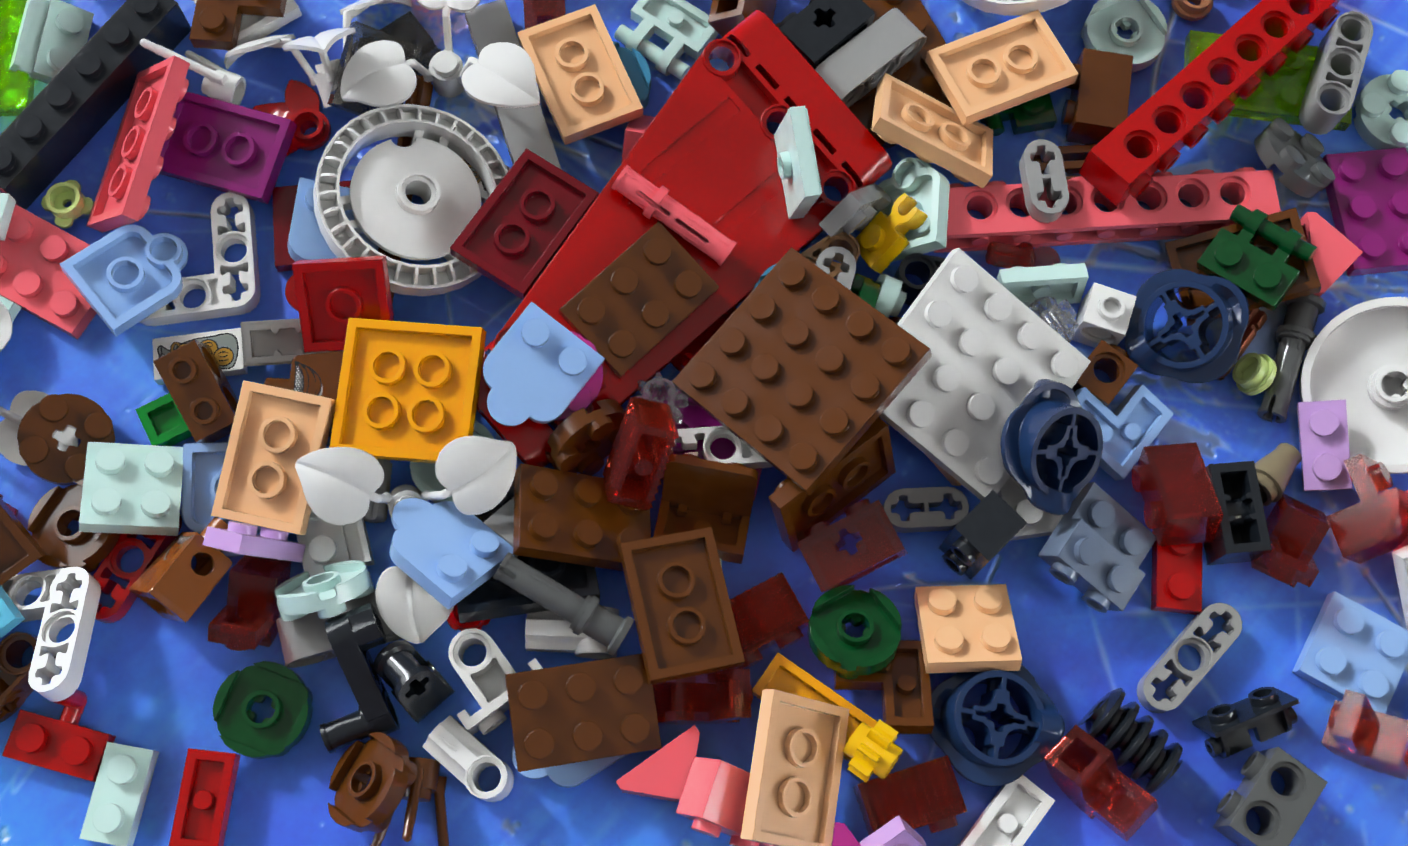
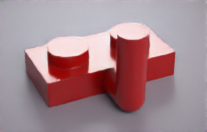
(59, 743)

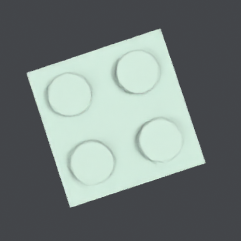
(131, 489)

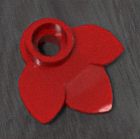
(303, 108)

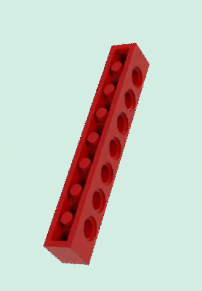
(1202, 94)

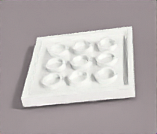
(981, 368)

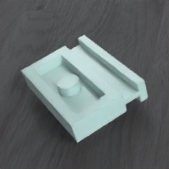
(49, 37)

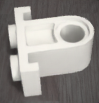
(484, 681)

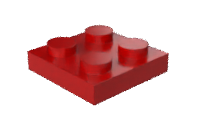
(339, 290)

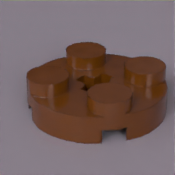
(53, 415)
(585, 438)
(50, 530)
(371, 805)

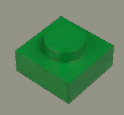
(163, 422)

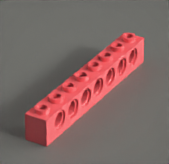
(1122, 223)

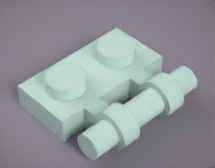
(674, 21)

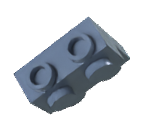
(1099, 550)

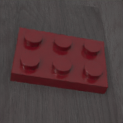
(523, 223)

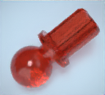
(1022, 255)

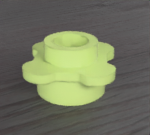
(62, 193)

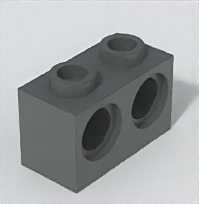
(1278, 813)

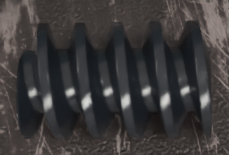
(1133, 739)

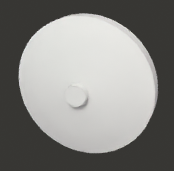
(1365, 362)

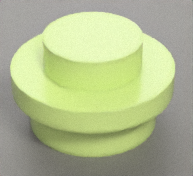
(1254, 373)

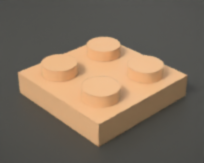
(967, 628)

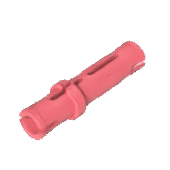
(672, 214)

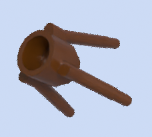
(426, 782)

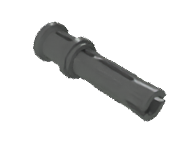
(1294, 339)
(584, 614)

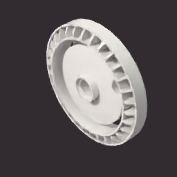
(389, 173)

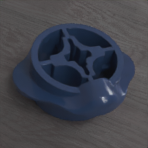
(1162, 287)
(1051, 446)
(1038, 723)

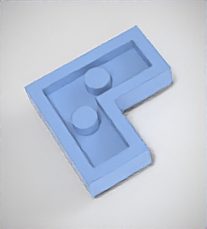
(1127, 429)

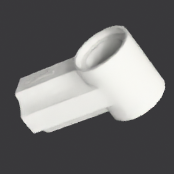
(552, 633)
(466, 759)

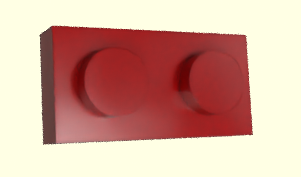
(1177, 578)
(205, 798)

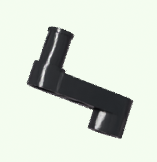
(351, 638)

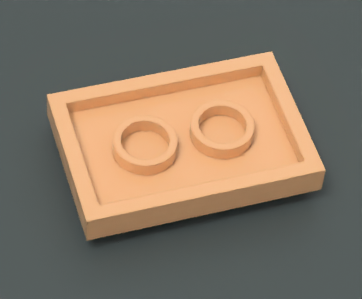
(1001, 67)
(580, 74)
(932, 131)
(265, 441)
(795, 771)

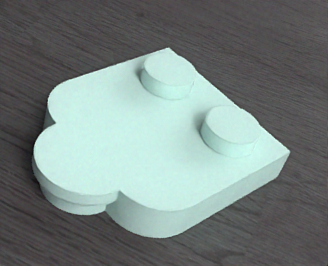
(932, 197)

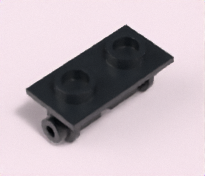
(1264, 710)

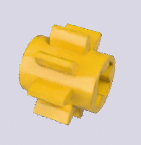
(872, 750)

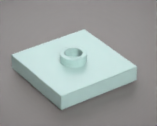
(797, 162)

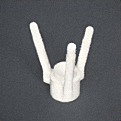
(216, 82)

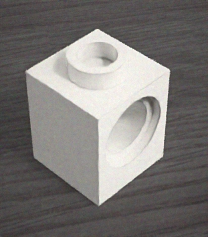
(1103, 316)

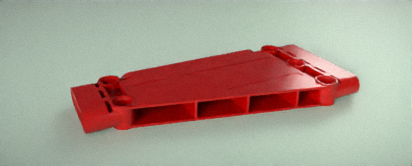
(722, 166)

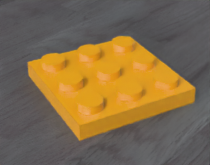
(407, 388)

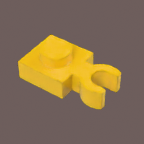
(885, 235)

